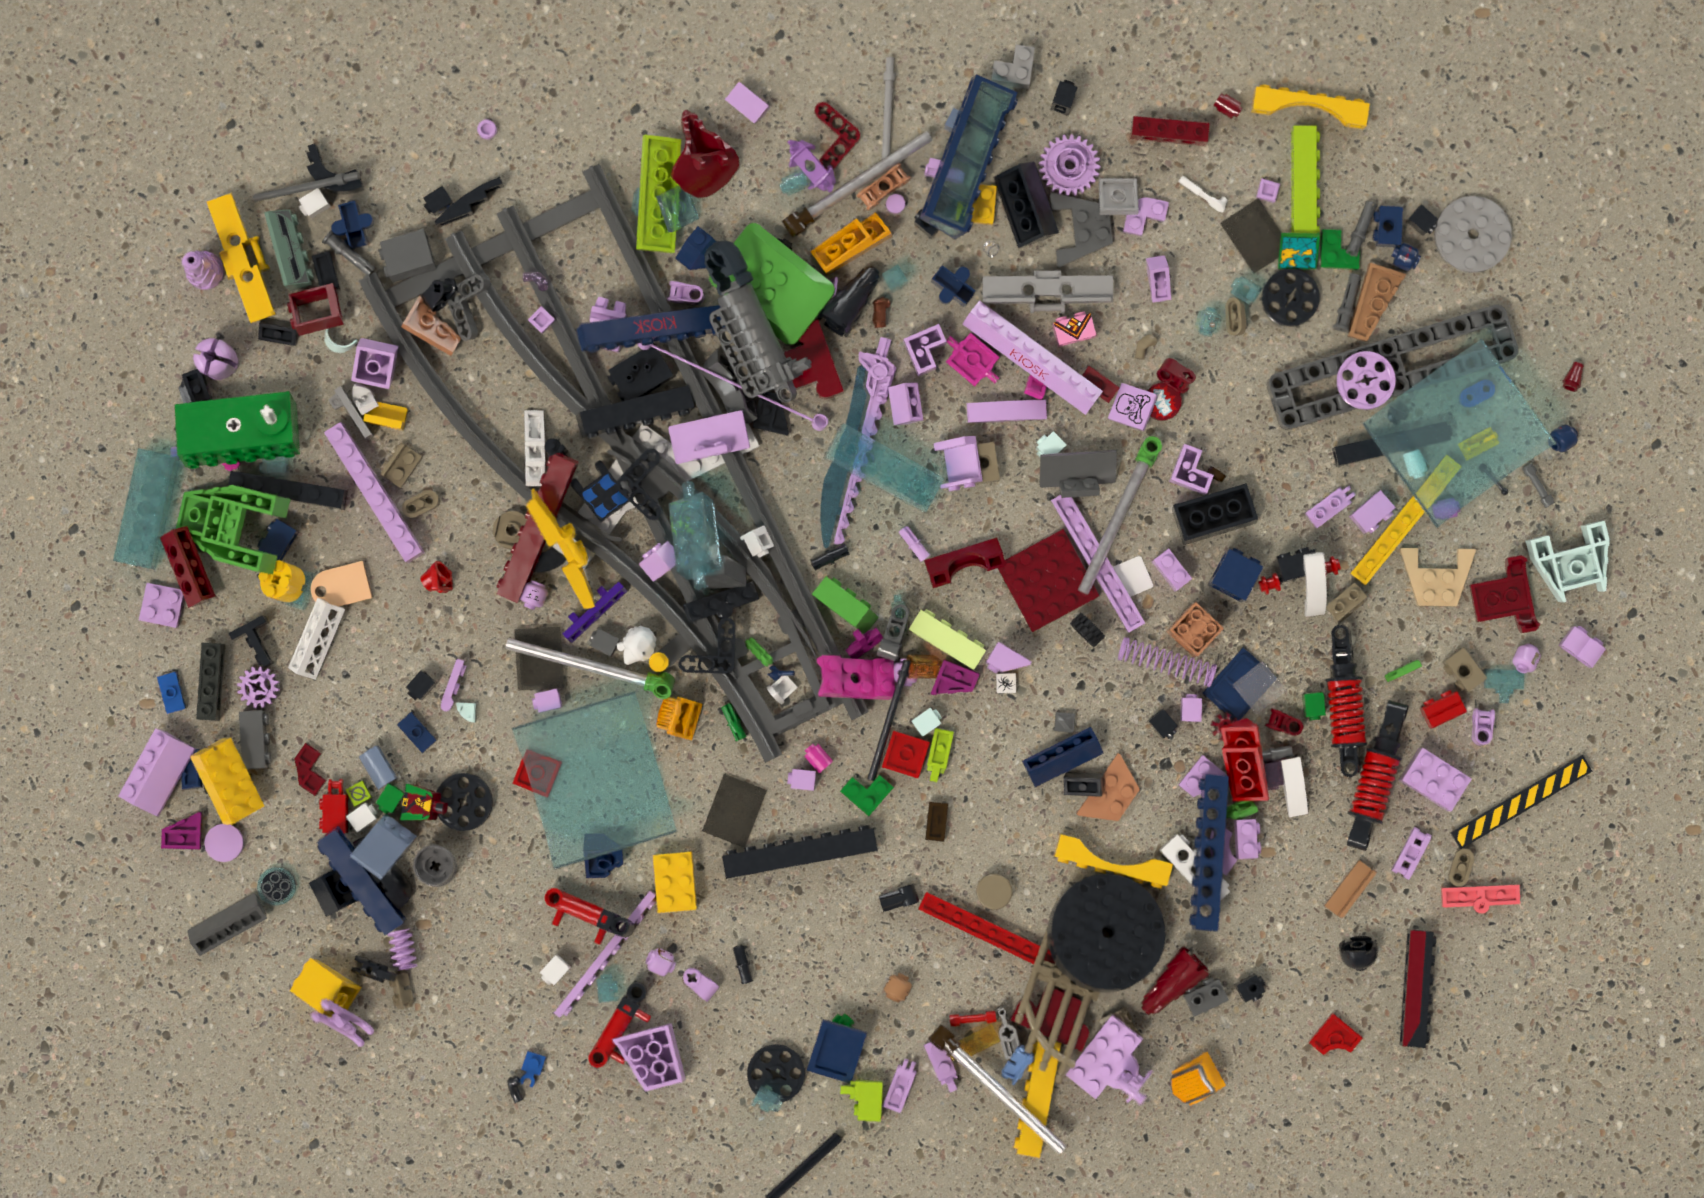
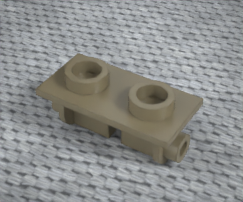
(401, 997)

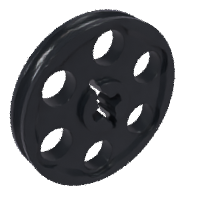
(1299, 296)
(472, 800)
(776, 1063)

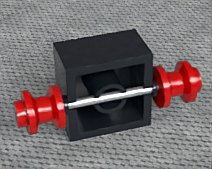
(1292, 567)

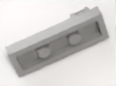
(341, 399)

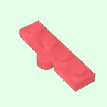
(1480, 896)

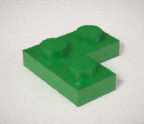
(1332, 255)
(869, 798)

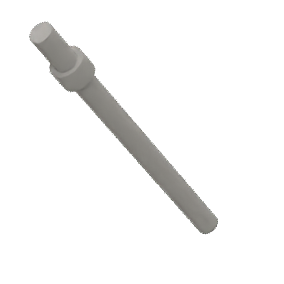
(889, 77)

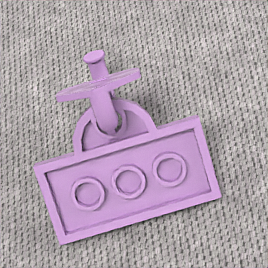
(1110, 1062)

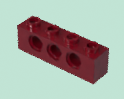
(1169, 131)
(187, 566)

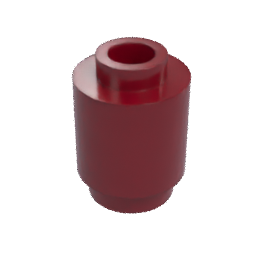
(1228, 105)

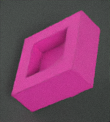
(1035, 388)

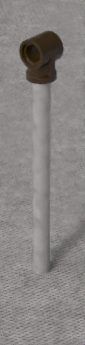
(798, 221)
(944, 1040)

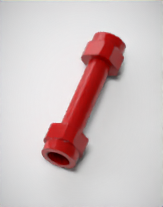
(956, 1020)

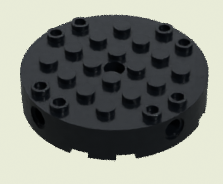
(1122, 910)

